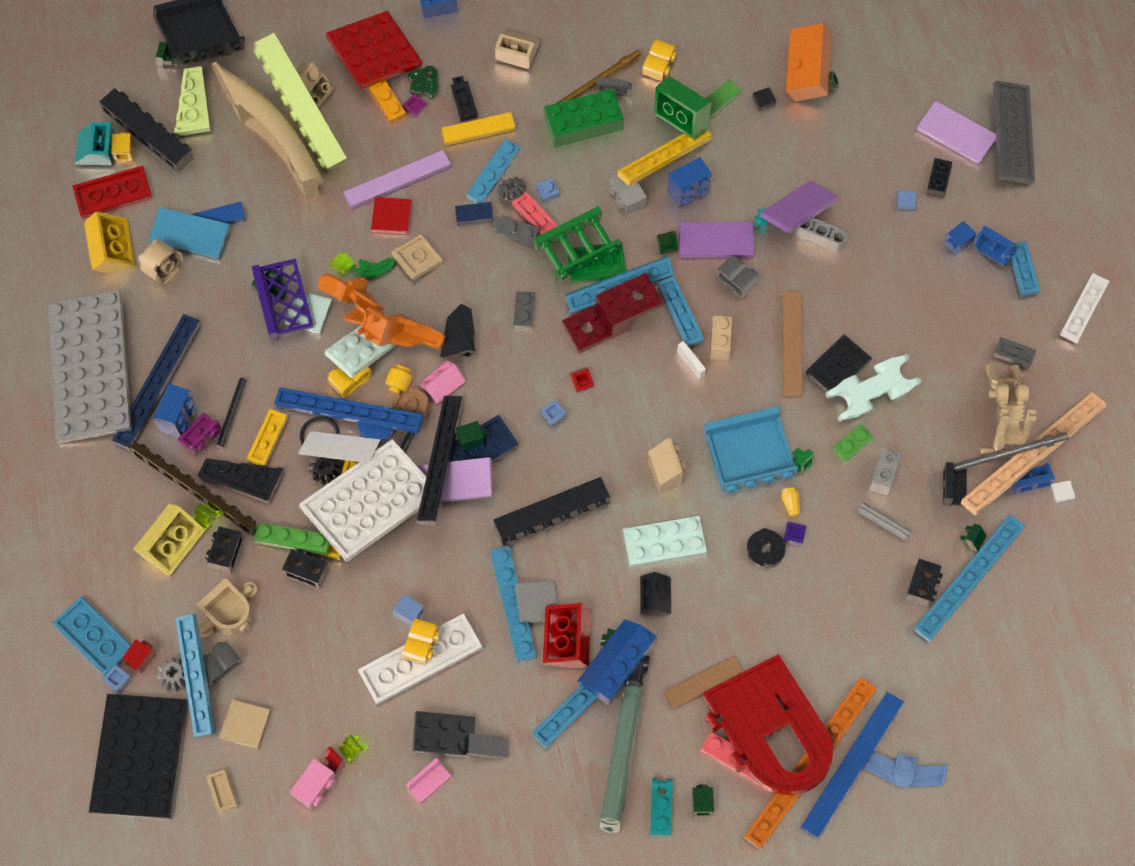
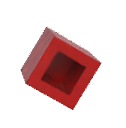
(139, 655)

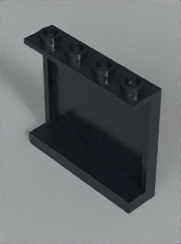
(196, 29)

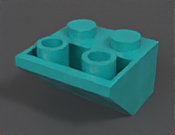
(95, 144)

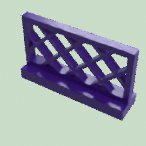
(266, 302)

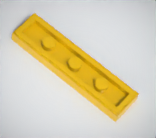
(478, 129)

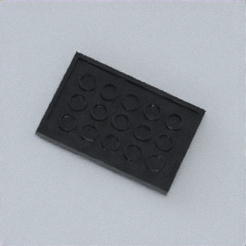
(138, 757)

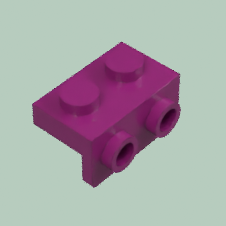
(199, 434)

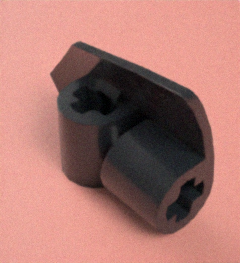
(459, 333)

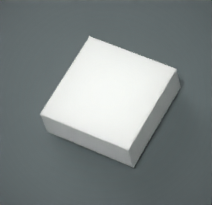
(1062, 492)

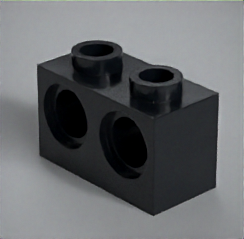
(229, 550)
(303, 572)
(920, 581)

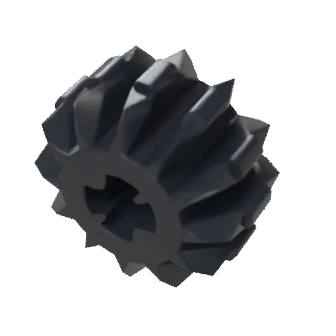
(317, 472)

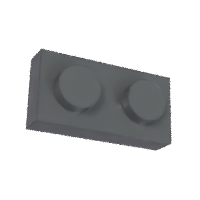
(524, 310)
(1014, 353)

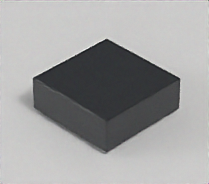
(764, 98)

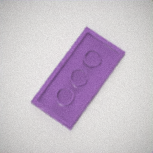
(799, 206)
(716, 239)

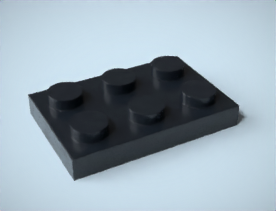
(838, 363)
(442, 733)

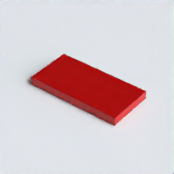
(112, 192)

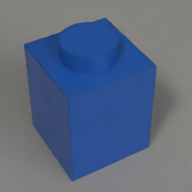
(960, 237)

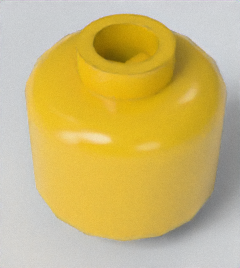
(399, 379)

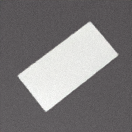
(339, 446)

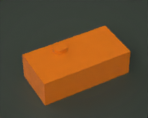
(809, 62)

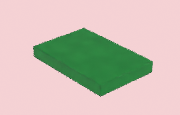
(600, 269)

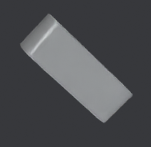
(827, 240)

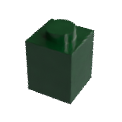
(471, 435)
(702, 800)

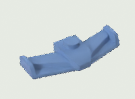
(904, 771)

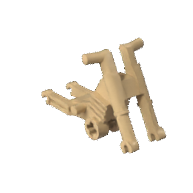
(1010, 397)

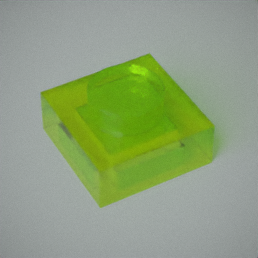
(342, 264)

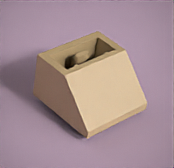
(516, 48)
(315, 82)
(666, 465)

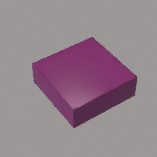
(414, 106)

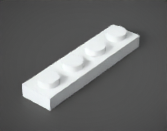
(1084, 308)

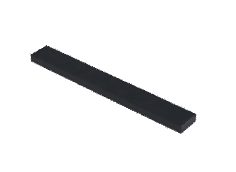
(440, 461)

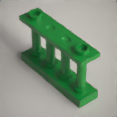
(576, 226)

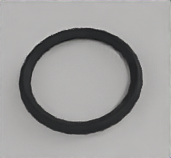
(317, 419)

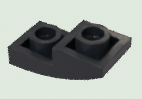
(939, 177)

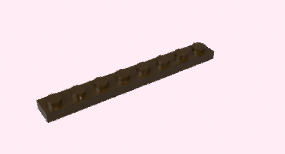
(188, 484)

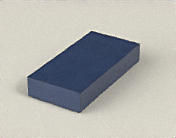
(474, 213)

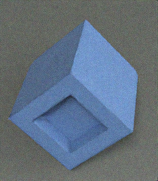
(408, 609)

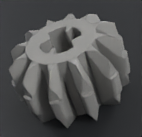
(166, 673)

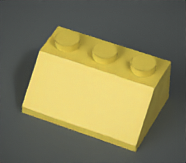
(169, 539)

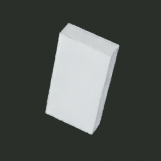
(691, 360)

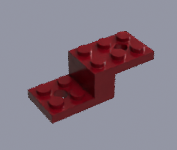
(612, 313)

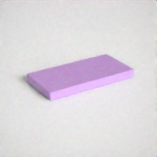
(957, 132)
(467, 479)

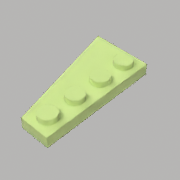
(193, 106)

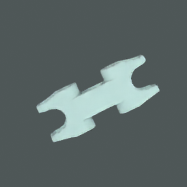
(860, 394)

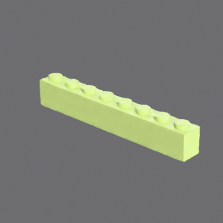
(300, 102)

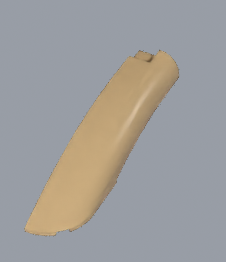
(269, 122)

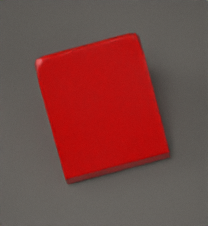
(581, 379)
(332, 760)

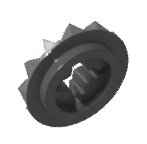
(513, 193)

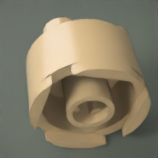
(160, 261)

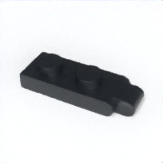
(463, 99)

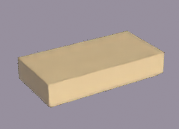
(222, 791)

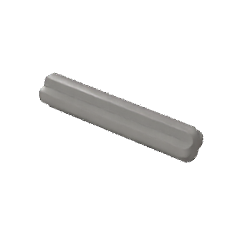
(884, 521)

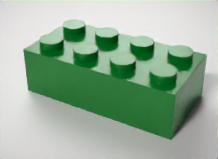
(583, 117)

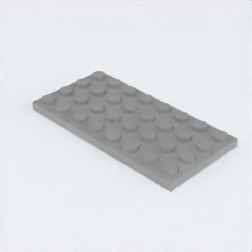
(89, 367)

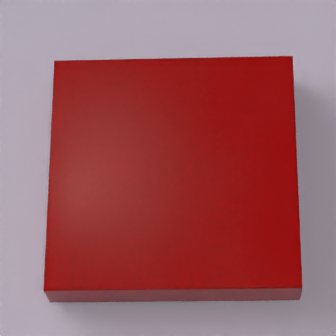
(391, 215)

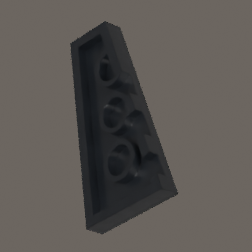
(247, 479)

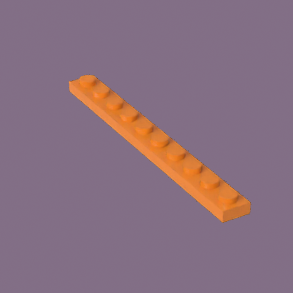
(836, 727)

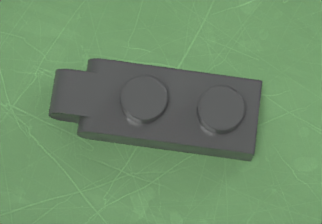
(515, 229)

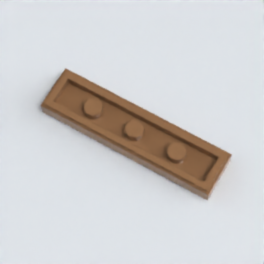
(696, 685)

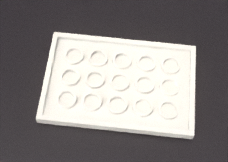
(367, 500)

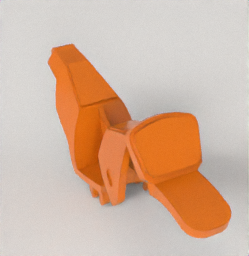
(378, 328)

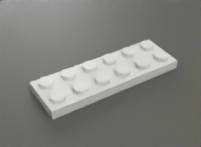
(393, 674)

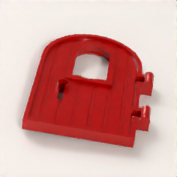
(753, 712)

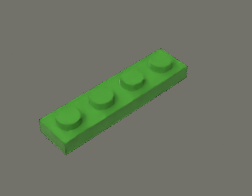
(292, 539)

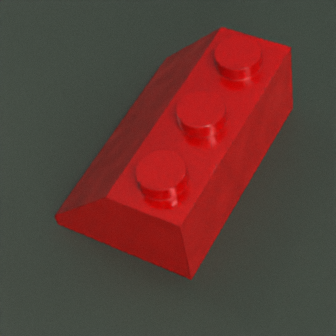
(567, 635)

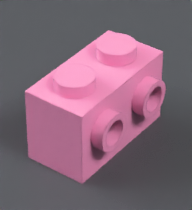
(313, 784)

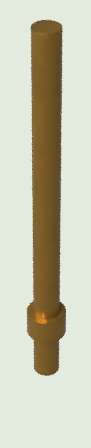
(623, 63)

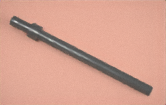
(1048, 441)

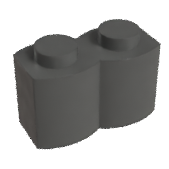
(737, 276)
(220, 662)

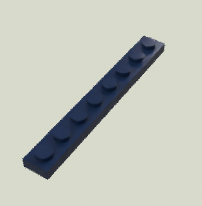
(158, 379)

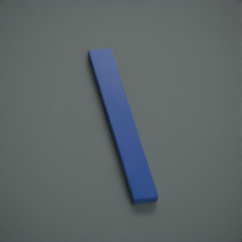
(349, 410)
(852, 765)

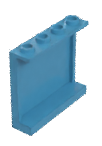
(749, 450)

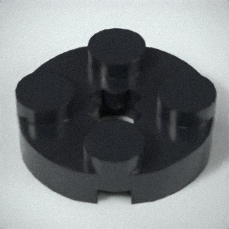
(766, 559)

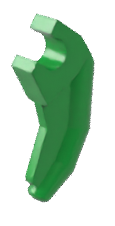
(372, 270)

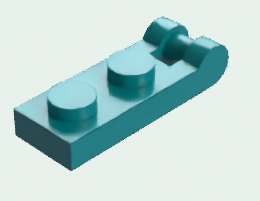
(661, 808)

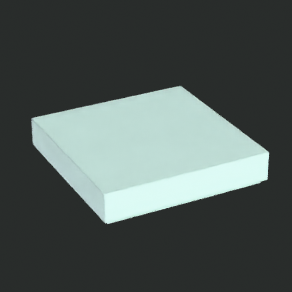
(318, 308)

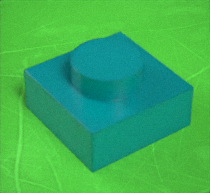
(761, 223)

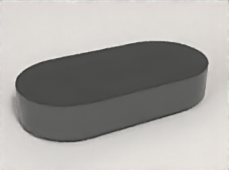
(620, 87)

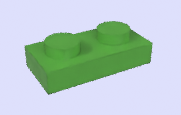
(853, 443)

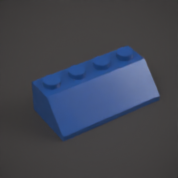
(617, 660)

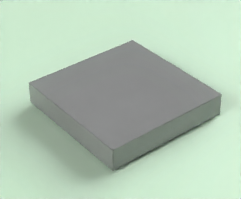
(533, 599)

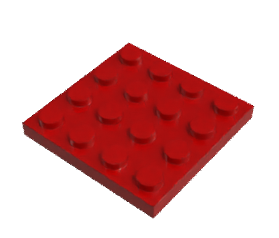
(374, 49)

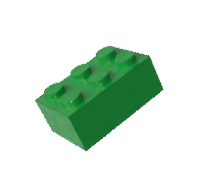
(682, 108)

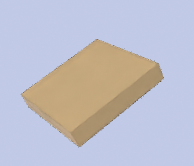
(417, 257)
(245, 724)

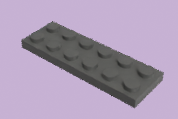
(1013, 132)

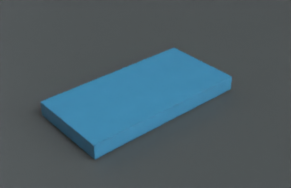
(190, 233)
(92, 635)

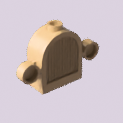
(226, 609)

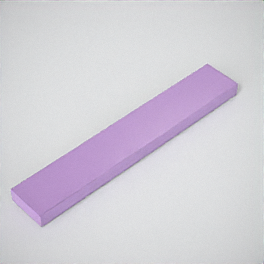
(397, 179)

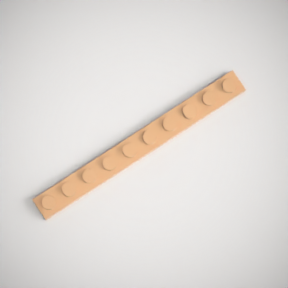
(1024, 462)

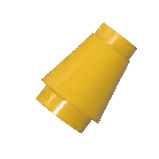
(791, 500)

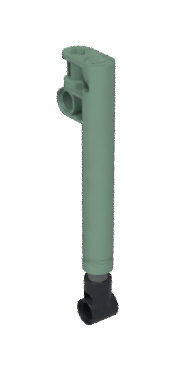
(622, 751)

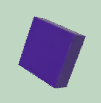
(794, 533)

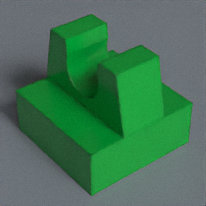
(803, 459)

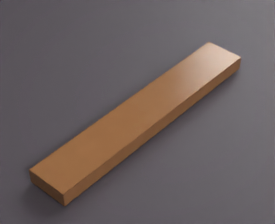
(792, 343)

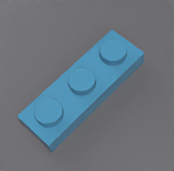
(1024, 270)

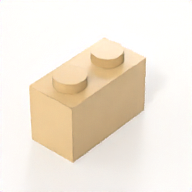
(721, 338)

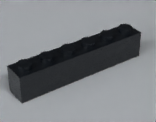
(146, 130)
(551, 512)

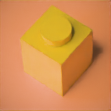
(122, 147)

